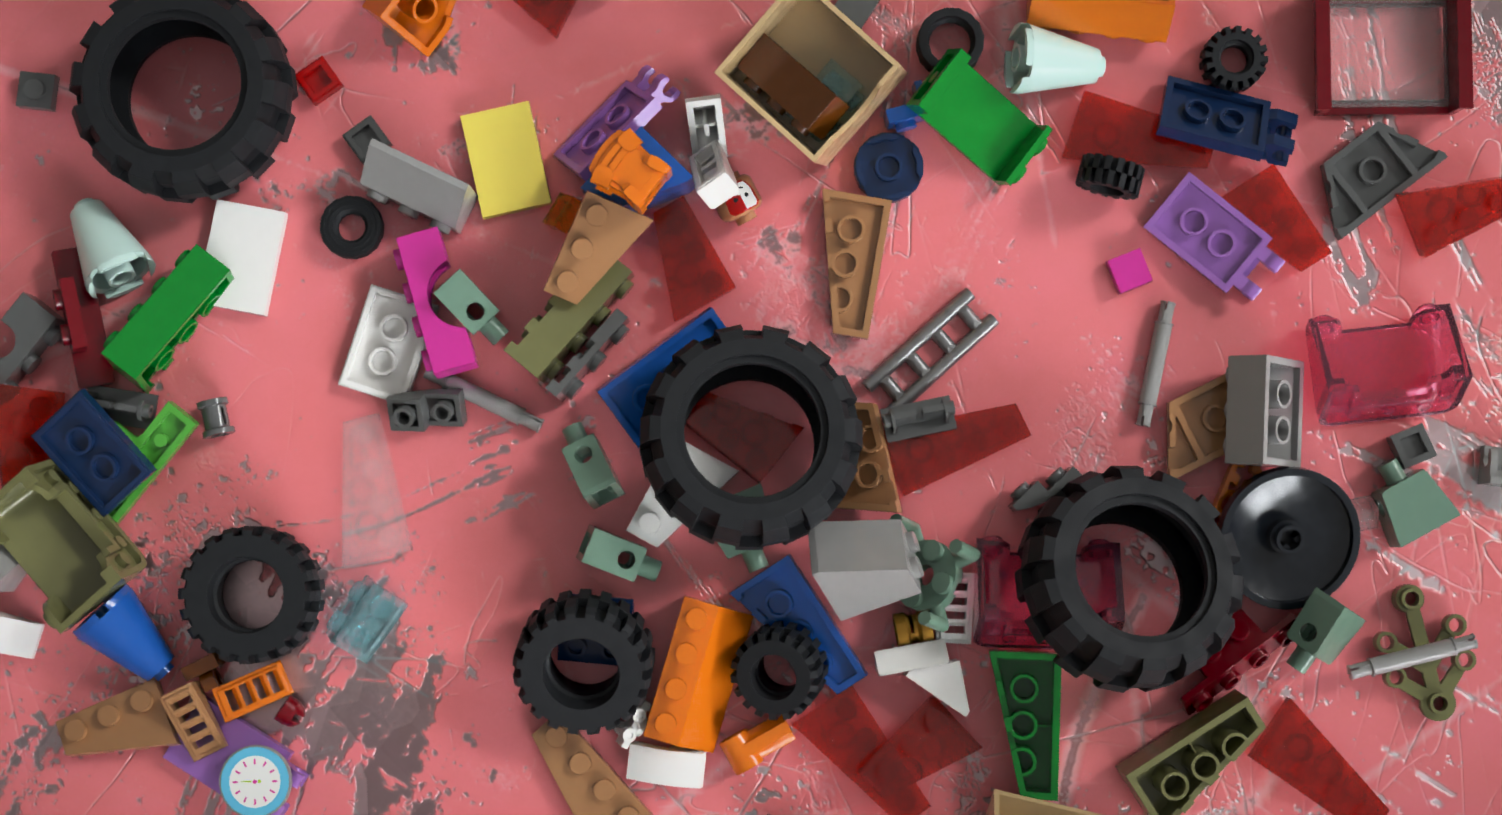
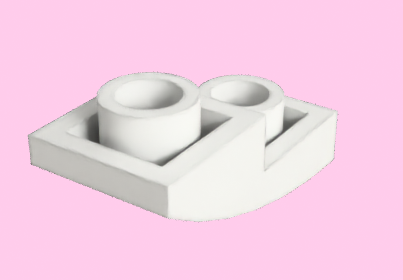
(666, 766)

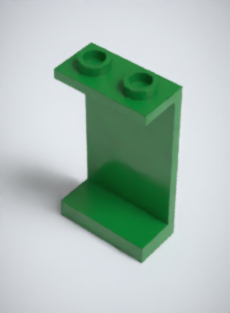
(978, 119)

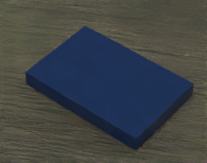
(93, 452)

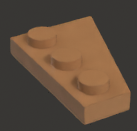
(593, 245)
(874, 481)
(120, 723)

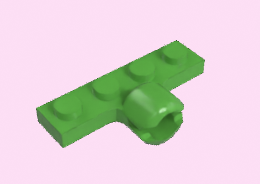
(159, 445)

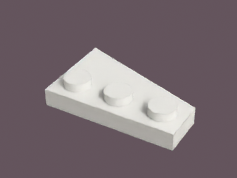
(652, 521)

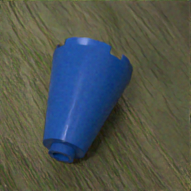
(127, 635)

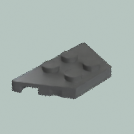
(1370, 172)

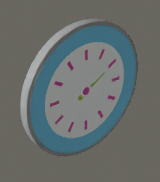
(255, 780)

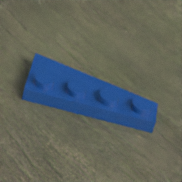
(627, 390)
(787, 596)

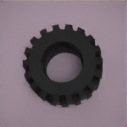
(760, 689)

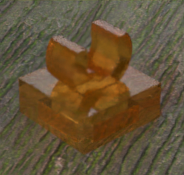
(562, 213)

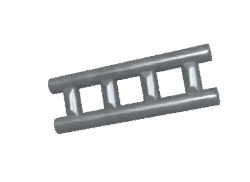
(933, 330)

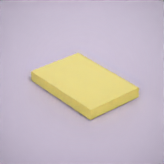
(506, 160)

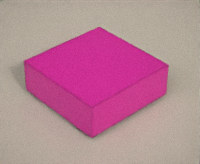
(1129, 271)

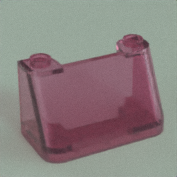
(1387, 368)
(1001, 617)

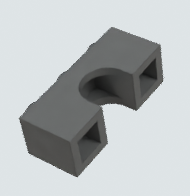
(34, 329)

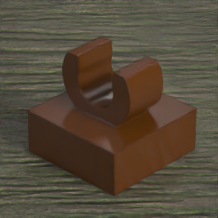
(206, 670)

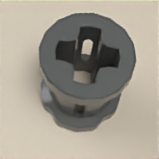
(215, 417)

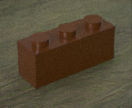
(791, 88)

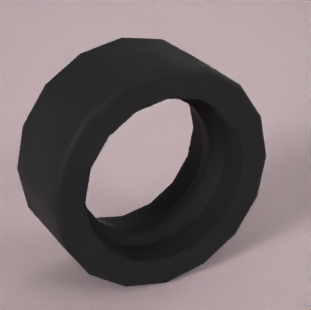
(944, 16)

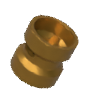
(903, 631)

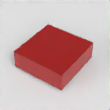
(318, 81)

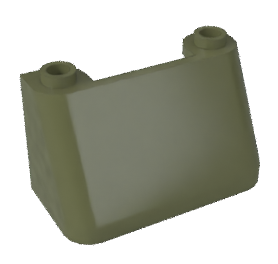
(64, 543)

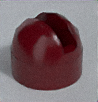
(288, 710)

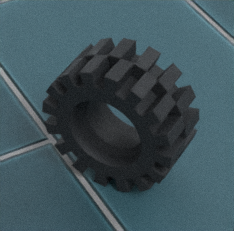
(1233, 39)
(1110, 176)

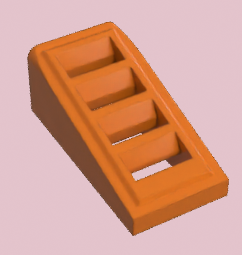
(282, 681)

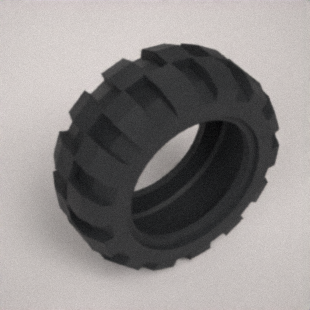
(225, 160)
(766, 358)
(1186, 534)

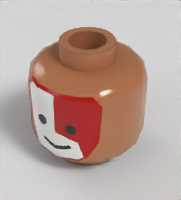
(743, 204)

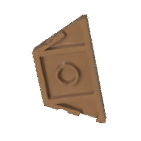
(1196, 427)

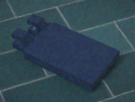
(1226, 121)

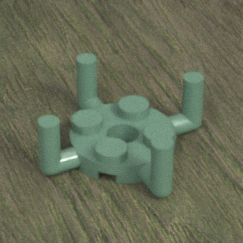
(948, 573)

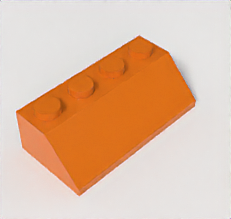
(1114, 19)
(697, 675)

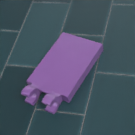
(626, 108)
(1213, 236)
(238, 735)

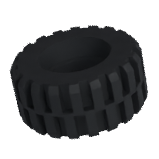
(205, 594)
(574, 703)

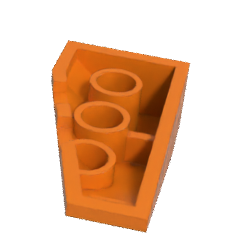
(415, 21)

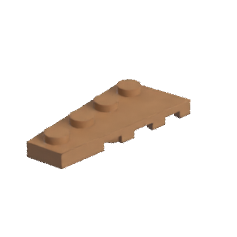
(854, 249)
(585, 776)

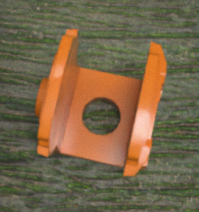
(628, 170)

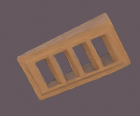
(176, 715)

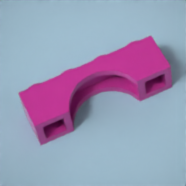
(424, 261)

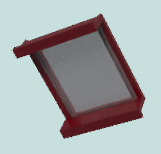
(1392, 57)

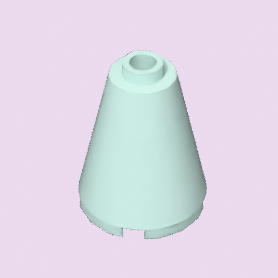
(1049, 61)
(107, 251)

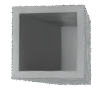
(864, 564)

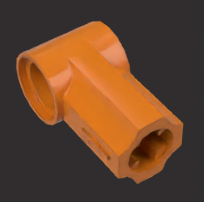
(749, 746)

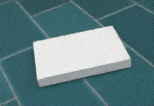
(249, 245)
(384, 346)

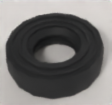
(373, 227)

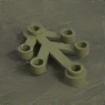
(1433, 687)

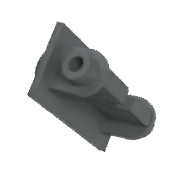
(126, 406)
(918, 419)

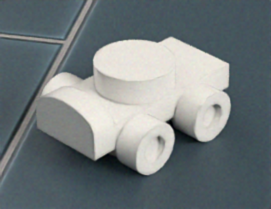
(633, 727)

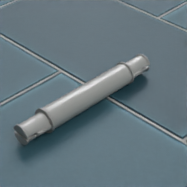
(1155, 363)
(489, 401)
(1412, 656)

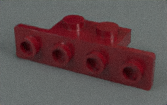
(83, 321)
(1244, 649)

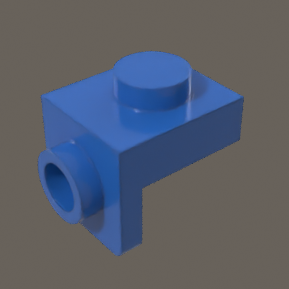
(902, 116)

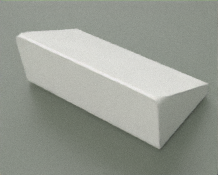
(911, 657)

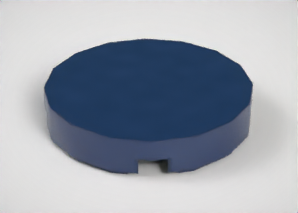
(888, 167)

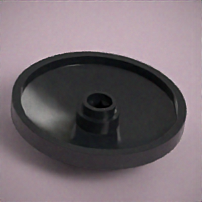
(1291, 535)

